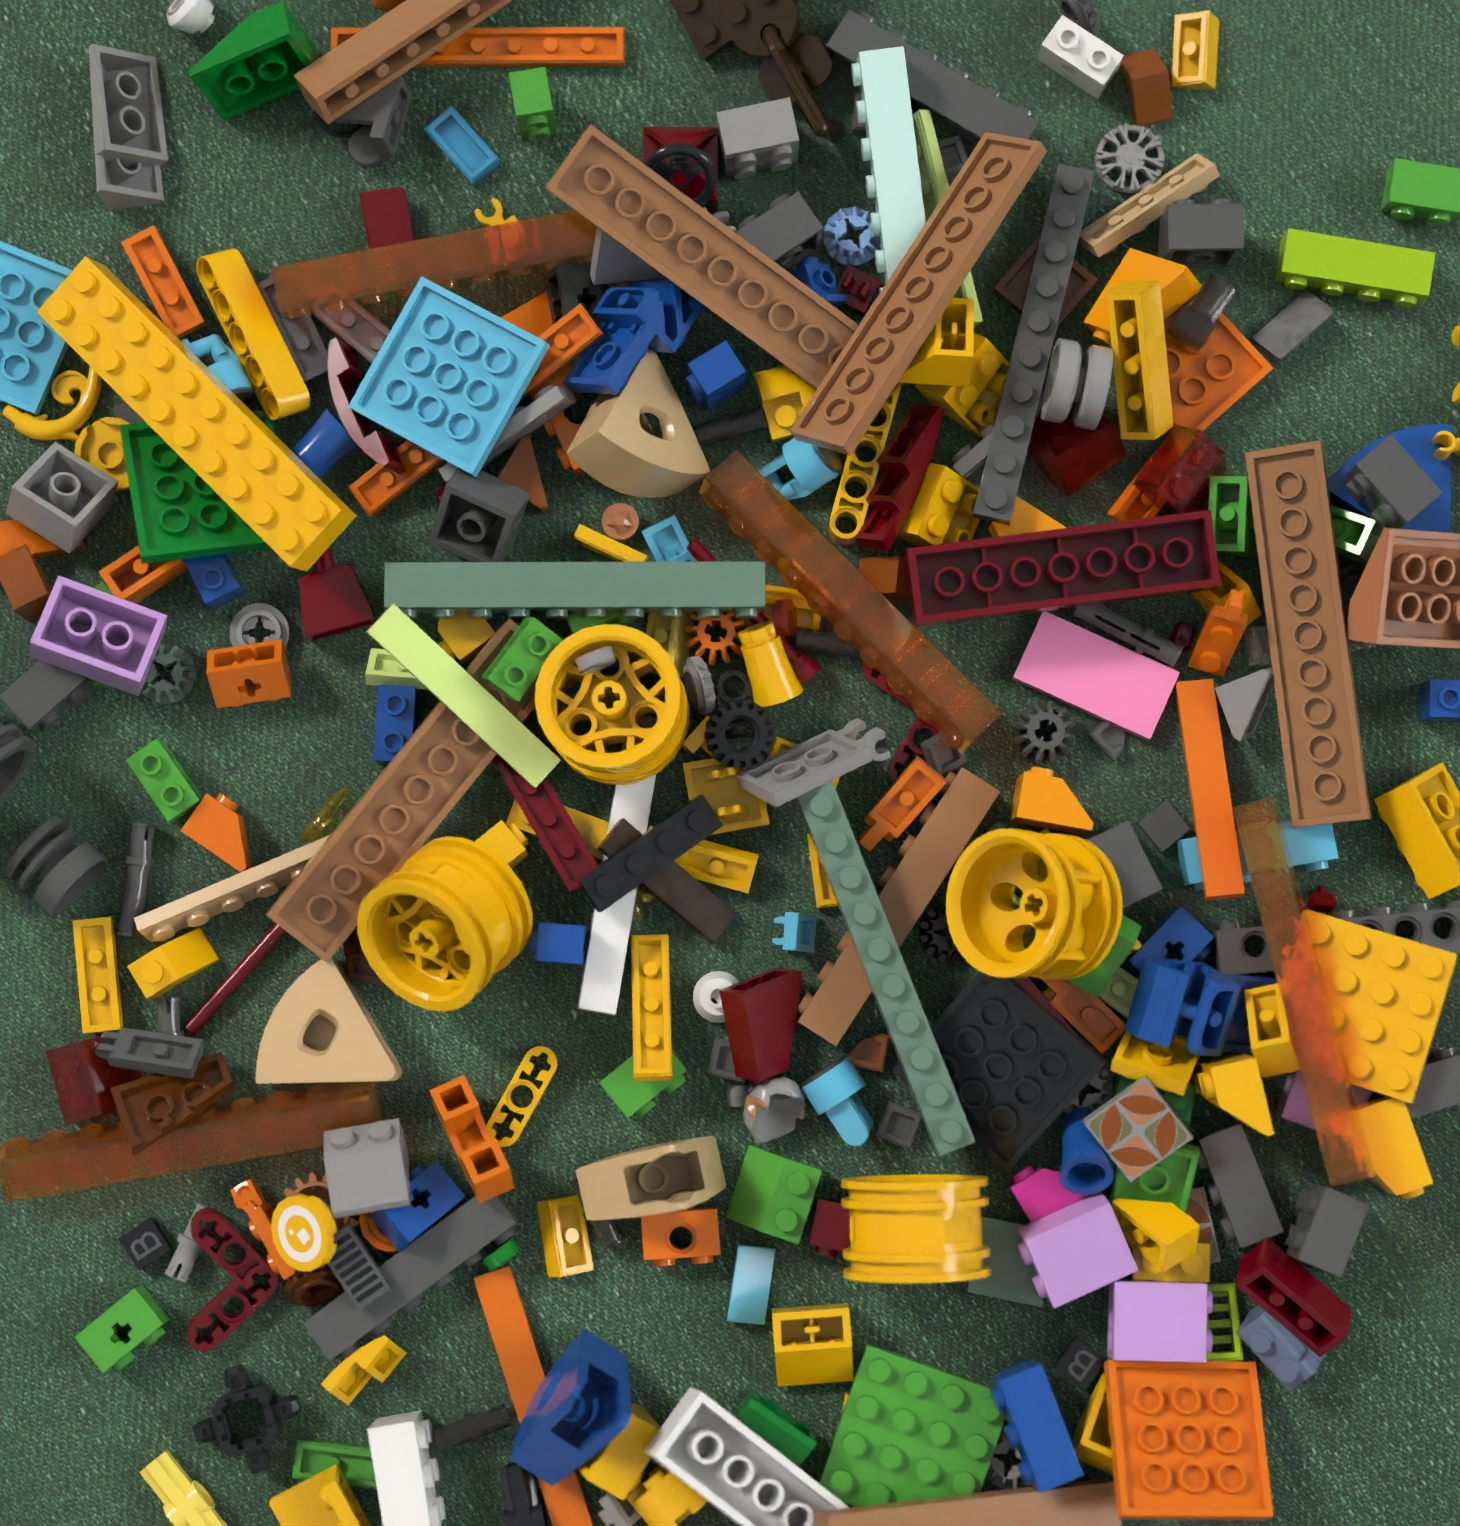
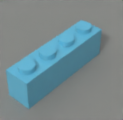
(1307, 845)

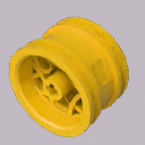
(613, 706)
(445, 923)
(915, 1228)

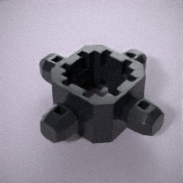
(208, 1429)

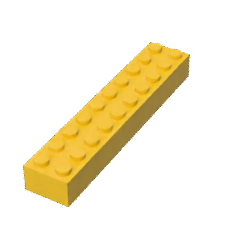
(196, 414)

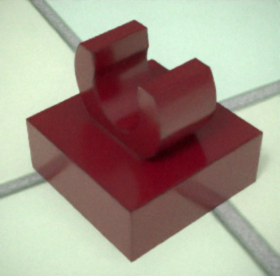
(858, 288)

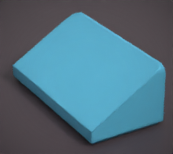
(751, 1284)

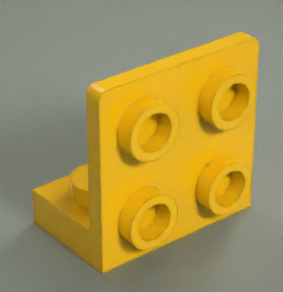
(319, 1502)

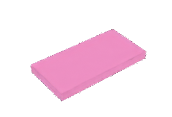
(1095, 675)

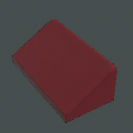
(386, 217)

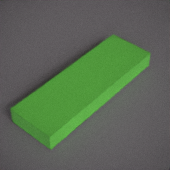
(353, 1461)

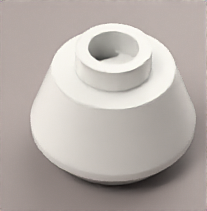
(190, 15)
(708, 988)

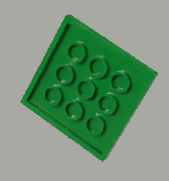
(175, 507)

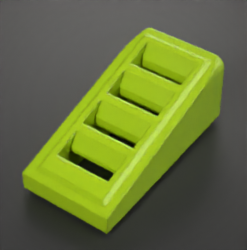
(1234, 1339)

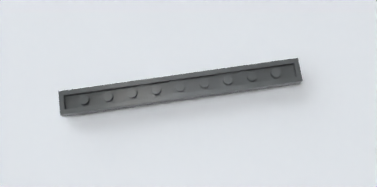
(1033, 344)

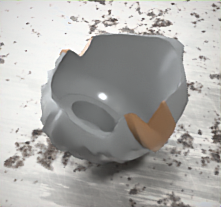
(773, 1109)

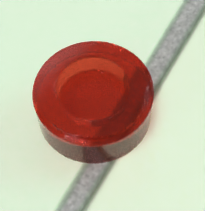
(785, 617)

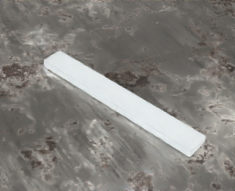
(612, 926)

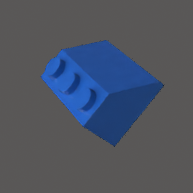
(1035, 1426)

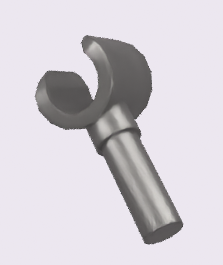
(738, 1093)

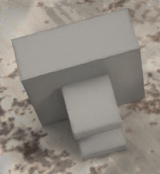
(617, 1511)

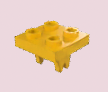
(720, 787)

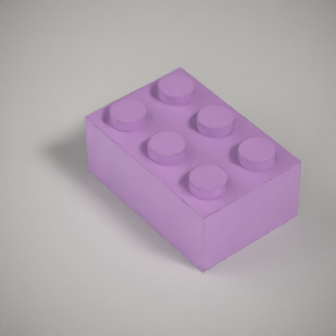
(98, 635)

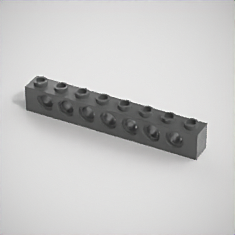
(1229, 941)

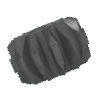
(1055, 740)

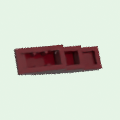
(904, 470)

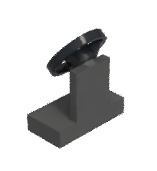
(384, 111)

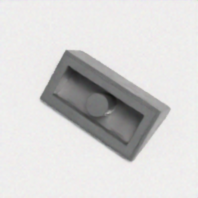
(1292, 326)

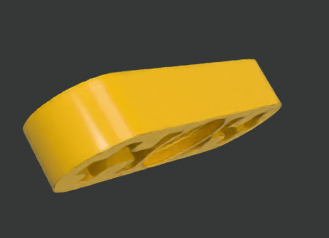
(527, 1066)

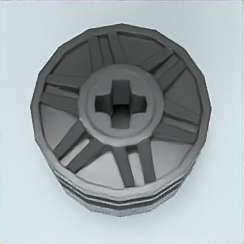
(49, 860)

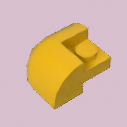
(782, 399)

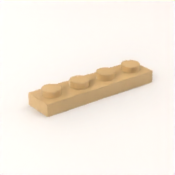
(1147, 205)

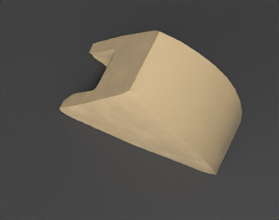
(629, 454)
(324, 1034)
(652, 1179)

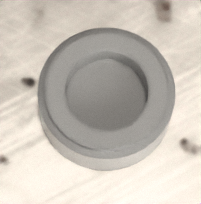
(595, 660)

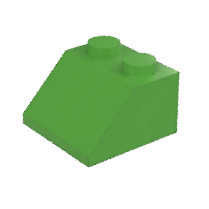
(774, 1194)

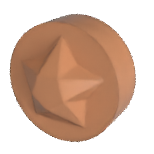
(620, 522)

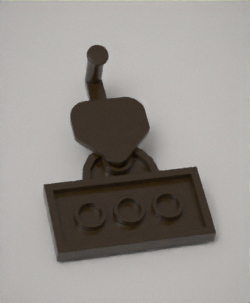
(791, 60)

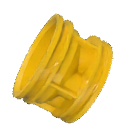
(1072, 910)

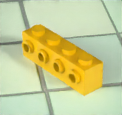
(1140, 359)

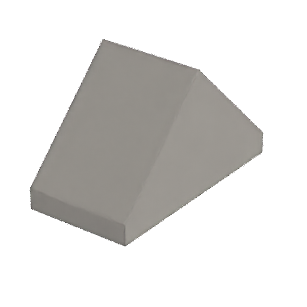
(1245, 701)

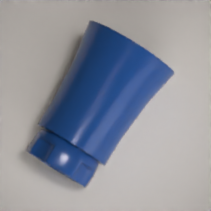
(325, 444)
(1084, 1161)

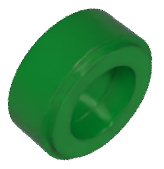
(501, 1254)

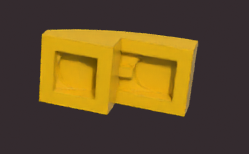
(373, 1359)

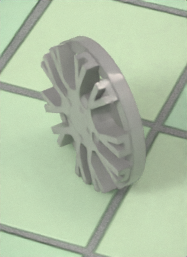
(1129, 158)

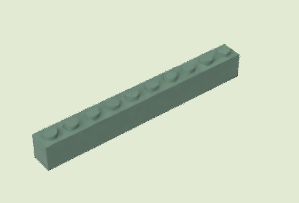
(576, 588)
(885, 969)

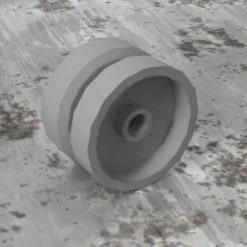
(1077, 384)

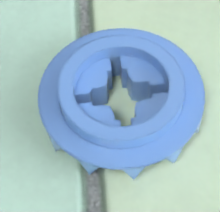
(846, 251)

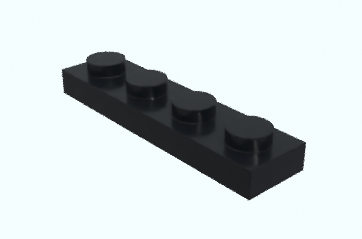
(649, 853)

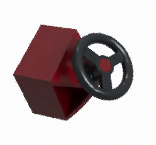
(686, 160)

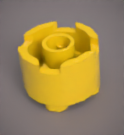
(664, 1499)

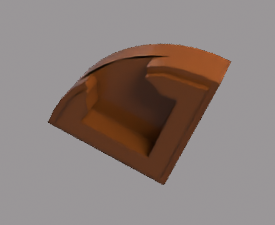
(870, 1052)

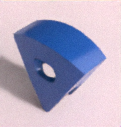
(1418, 445)
(574, 1410)

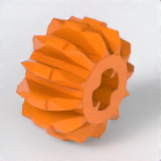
(704, 640)

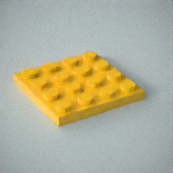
(1382, 1001)

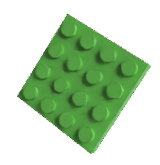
(910, 1433)

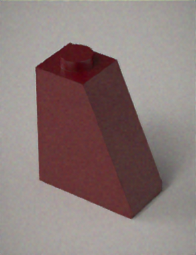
(762, 1022)

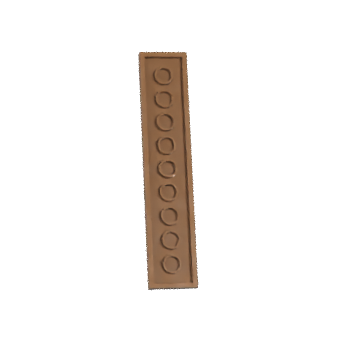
(701, 255)
(918, 292)
(1307, 635)
(392, 817)

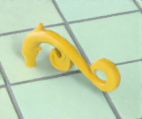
(63, 428)

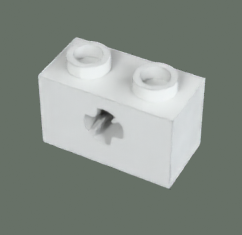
(1080, 57)

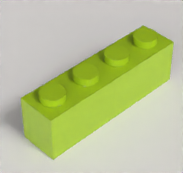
(1354, 267)

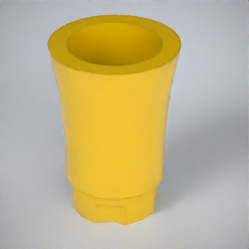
(768, 665)

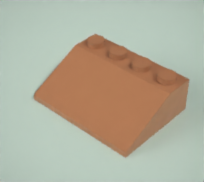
(1409, 591)

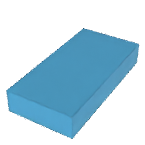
(462, 145)

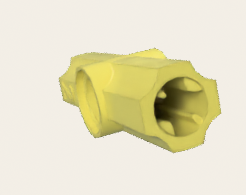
(184, 1500)

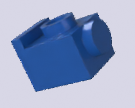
(820, 280)

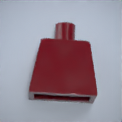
(333, 600)

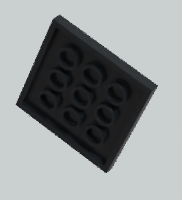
(1009, 1064)

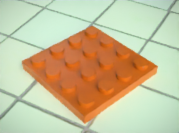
(1187, 1440)

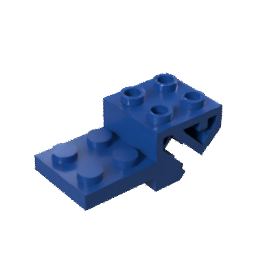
(634, 319)
(1192, 1003)

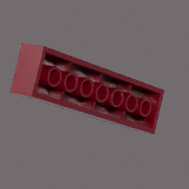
(1062, 568)

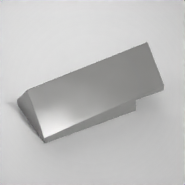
(127, 127)

